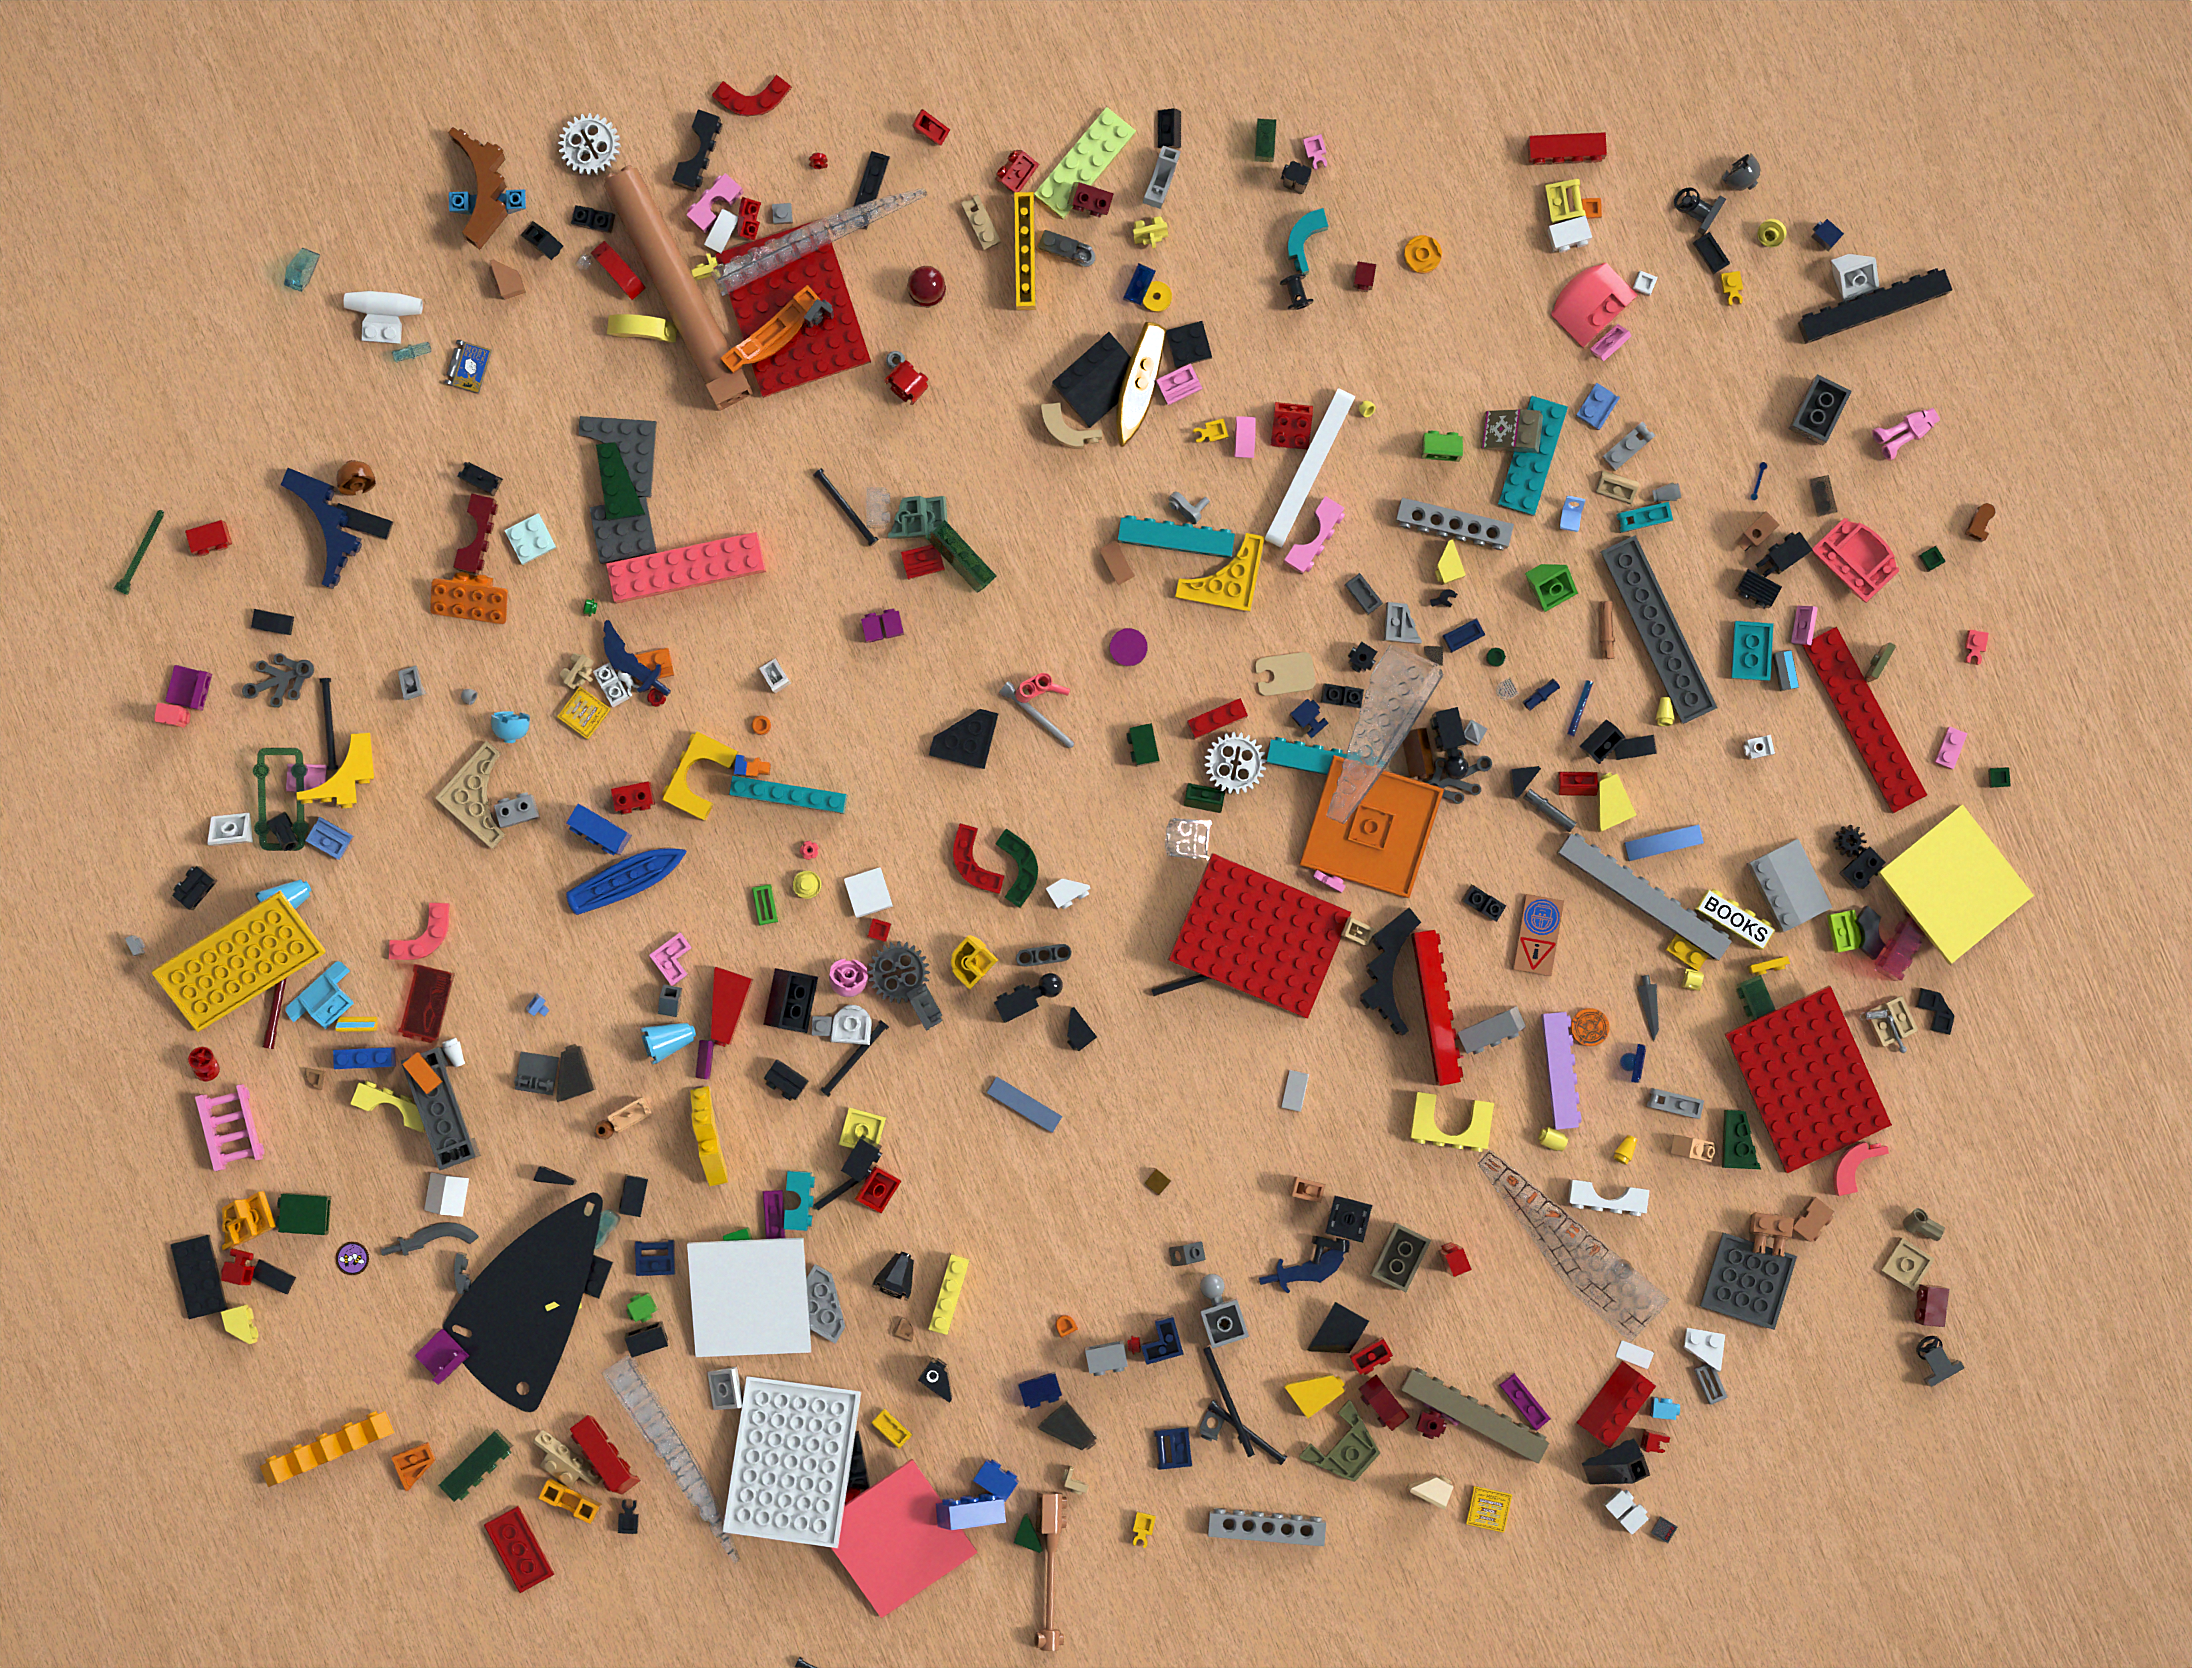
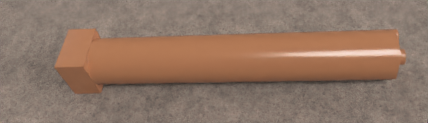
(676, 285)

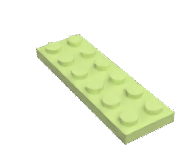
(1085, 160)

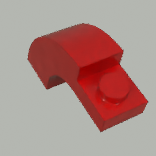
(618, 270)

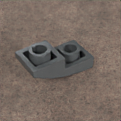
(461, 1279)

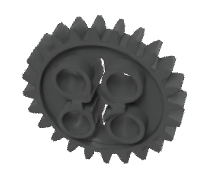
(895, 954)

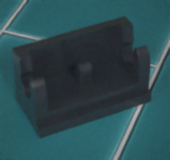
(480, 478)
(633, 1195)
(646, 1339)

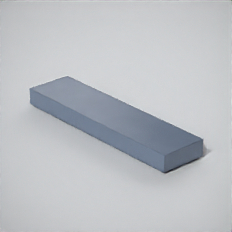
(1024, 1104)

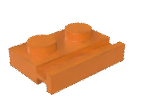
(652, 658)

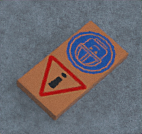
(1538, 935)

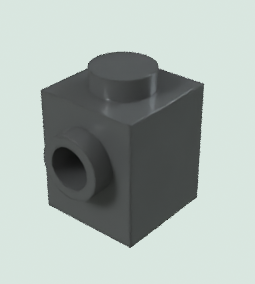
(670, 1000)

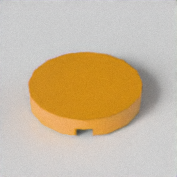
(1422, 254)

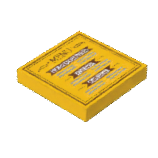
(584, 713)
(1489, 1509)

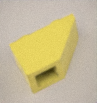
(239, 1323)

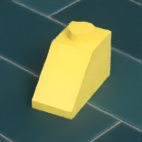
(1449, 566)

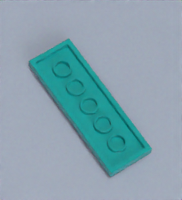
(1529, 470)

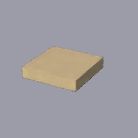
(1907, 1264)

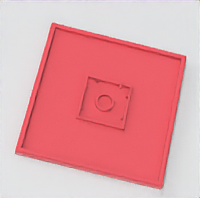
(894, 1539)

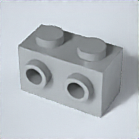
(517, 810)

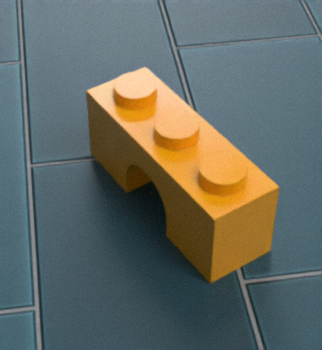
(567, 1498)

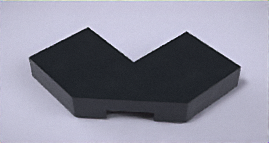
(1943, 1016)

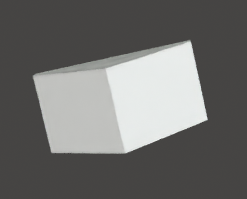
(775, 676)

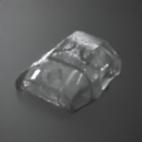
(1187, 838)

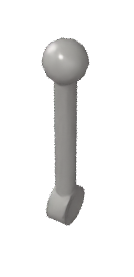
(1890, 1020)

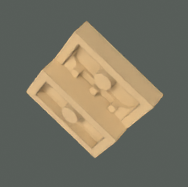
(1902, 1020)

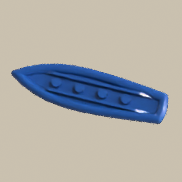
(624, 879)

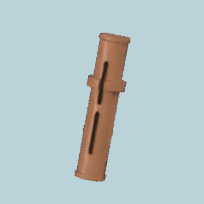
(1607, 630)

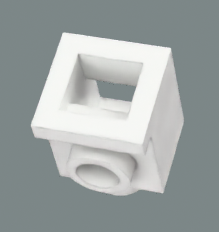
(1767, 747)

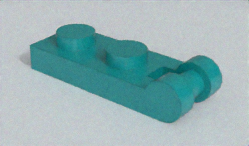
(1645, 517)

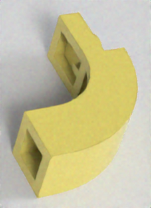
(641, 326)

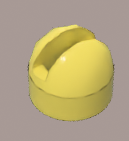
(1367, 408)

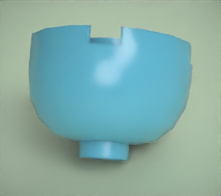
(510, 726)

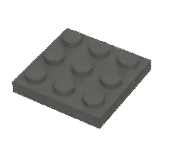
(622, 537)

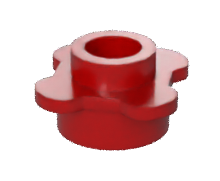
(818, 161)

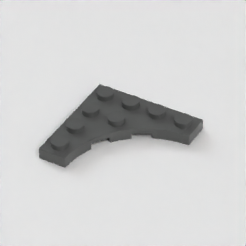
(634, 441)

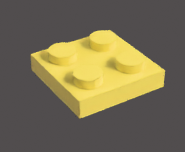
(859, 1124)

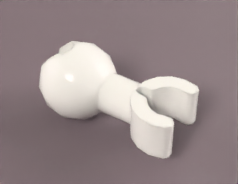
(624, 677)

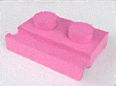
(1179, 384)
(315, 777)

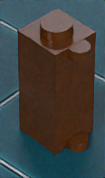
(1418, 754)

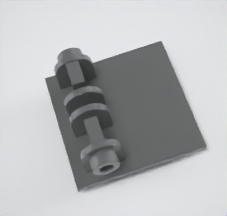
(536, 1073)

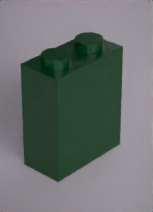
(303, 1214)

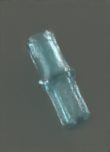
(411, 351)

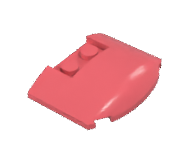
(1591, 302)
(1857, 558)

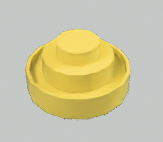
(1771, 233)
(807, 884)

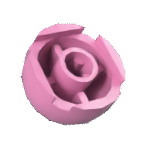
(848, 977)

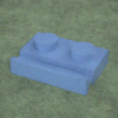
(1597, 406)
(329, 838)

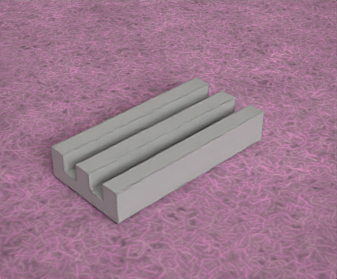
(1717, 1398)

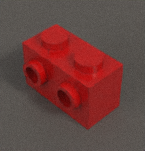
(633, 797)
(1371, 1355)

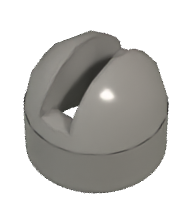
(469, 696)

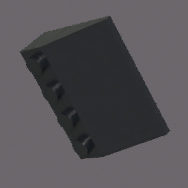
(1094, 379)

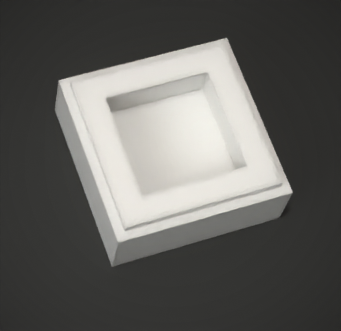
(1644, 283)

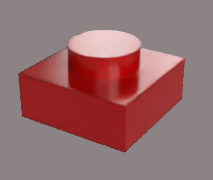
(879, 930)

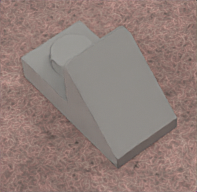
(411, 683)

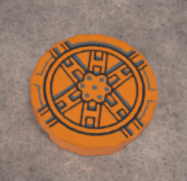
(1590, 1027)

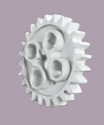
(604, 137)
(1252, 766)

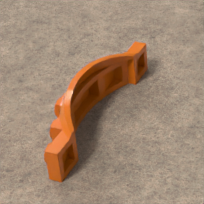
(773, 334)

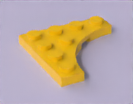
(1231, 586)

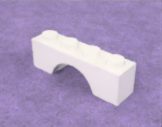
(1632, 1200)

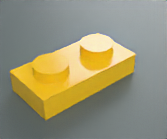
(1686, 952)
(1777, 964)

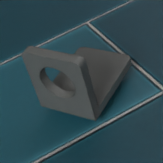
(1189, 1254)
(1210, 1433)

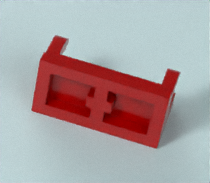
(1651, 1441)

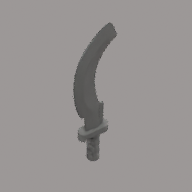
(429, 1234)

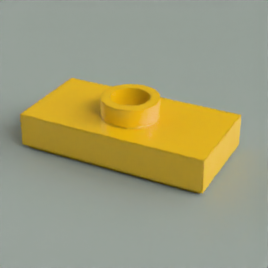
(891, 1428)

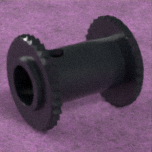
(1296, 290)

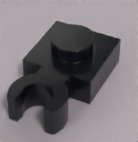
(628, 1521)

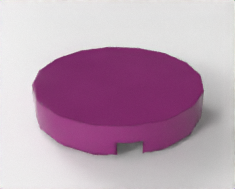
(1128, 647)

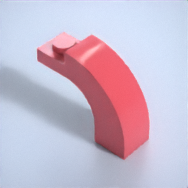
(1846, 1166)

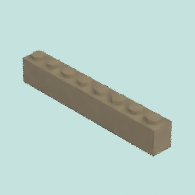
(1474, 1415)

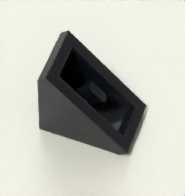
(1521, 778)

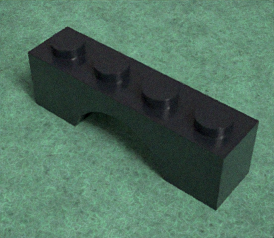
(689, 173)

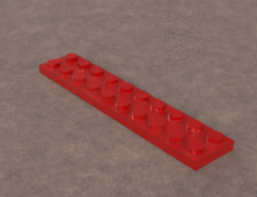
(1864, 720)

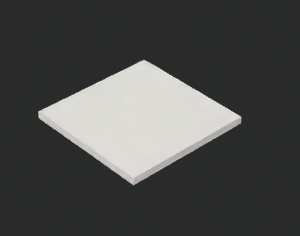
(749, 1297)

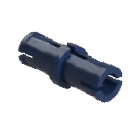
(1541, 694)

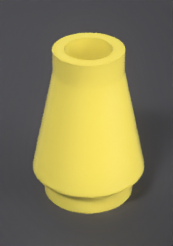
(1665, 712)

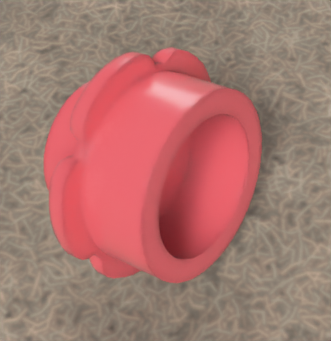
(808, 855)

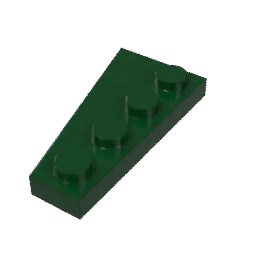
(618, 491)

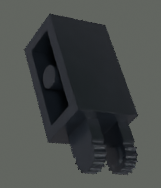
(1786, 554)

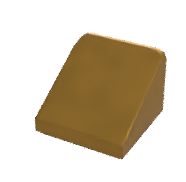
(1157, 1181)

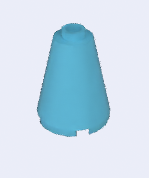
(295, 892)
(666, 1039)

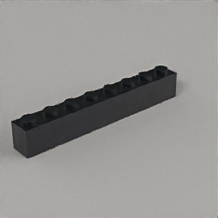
(1874, 306)

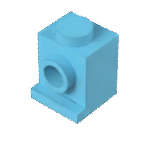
(1664, 1409)

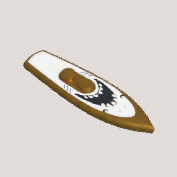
(1139, 381)

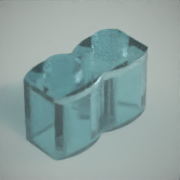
(608, 1222)

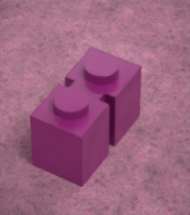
(873, 629)

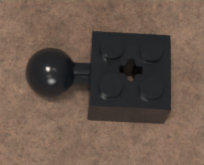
(1450, 738)
(1025, 998)

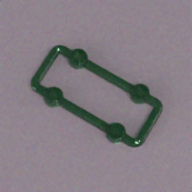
(262, 770)

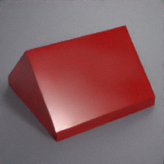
(878, 1189)

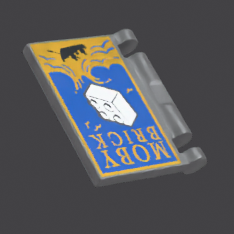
(468, 366)

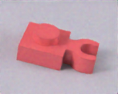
(1976, 643)

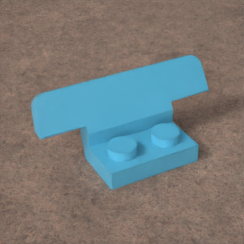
(323, 997)

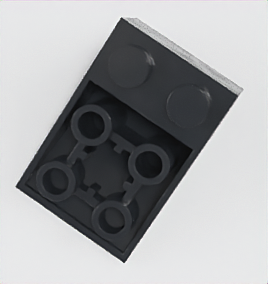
(1617, 1465)

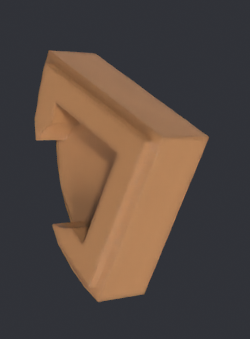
(315, 1077)
(904, 1330)

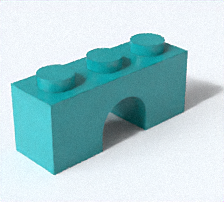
(801, 1183)

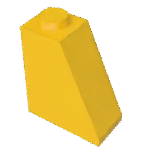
(1315, 1392)

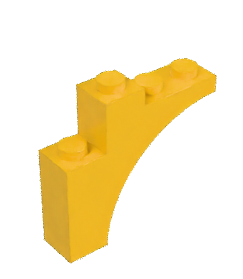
(356, 767)
(707, 1136)

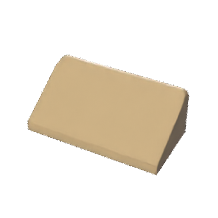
(1617, 487)

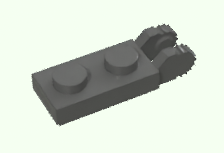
(1063, 246)

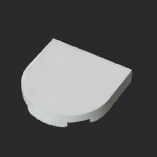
(851, 1026)

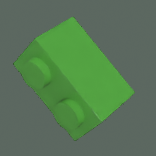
(1442, 447)

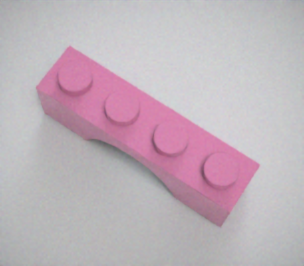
(1301, 556)

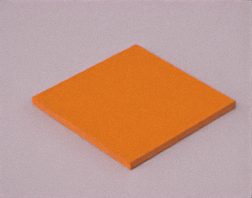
(1381, 838)

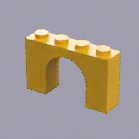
(699, 748)

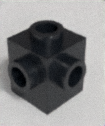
(1364, 651)

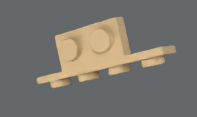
(563, 1462)

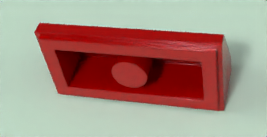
(1578, 783)

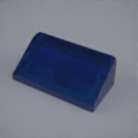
(1139, 284)

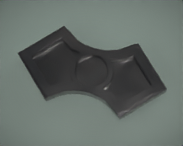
(1868, 924)

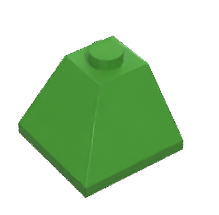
(1551, 584)

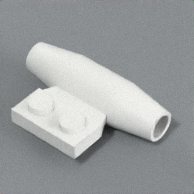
(382, 313)

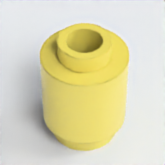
(1553, 1139)

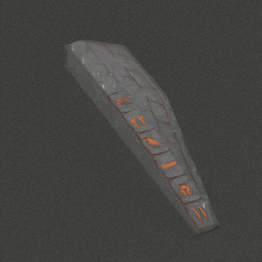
(1578, 1257)

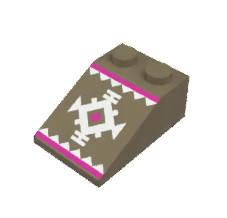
(1512, 430)

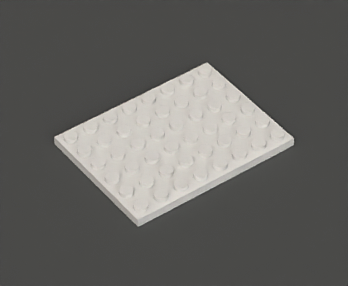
(792, 1462)

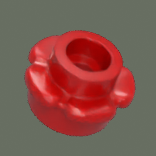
(656, 702)
(1134, 1345)

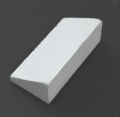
(1295, 1090)

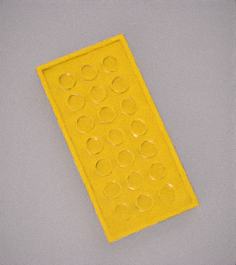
(238, 961)

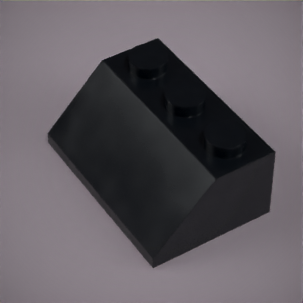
(790, 1000)

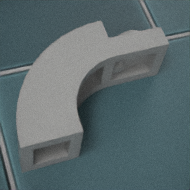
(1162, 177)

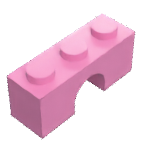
(723, 189)

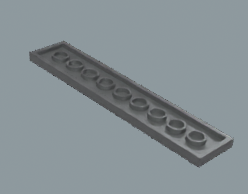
(1658, 629)

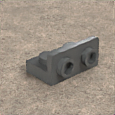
(815, 313)

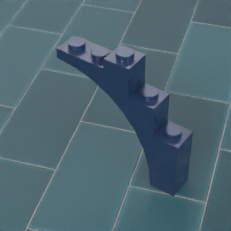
(338, 543)

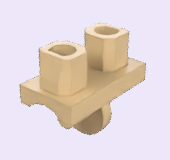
(579, 672)

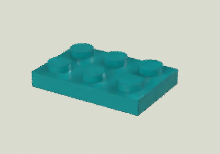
(1752, 651)

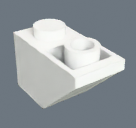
(1065, 891)

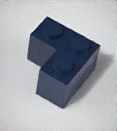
(1167, 1345)

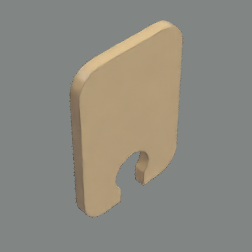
(1290, 671)

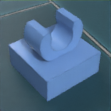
(536, 1005)

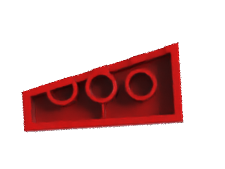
(603, 1456)

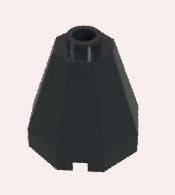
(896, 1276)

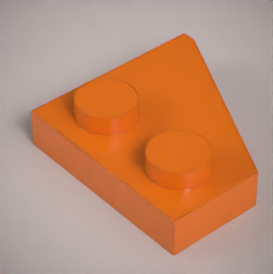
(413, 1463)

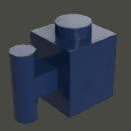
(1306, 714)

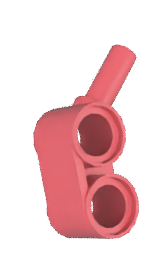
(1035, 689)

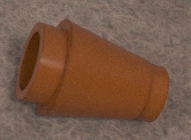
(609, 1129)

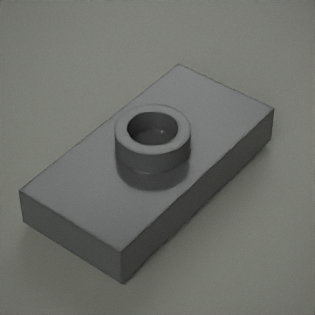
(1363, 594)

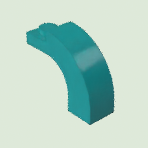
(1305, 227)

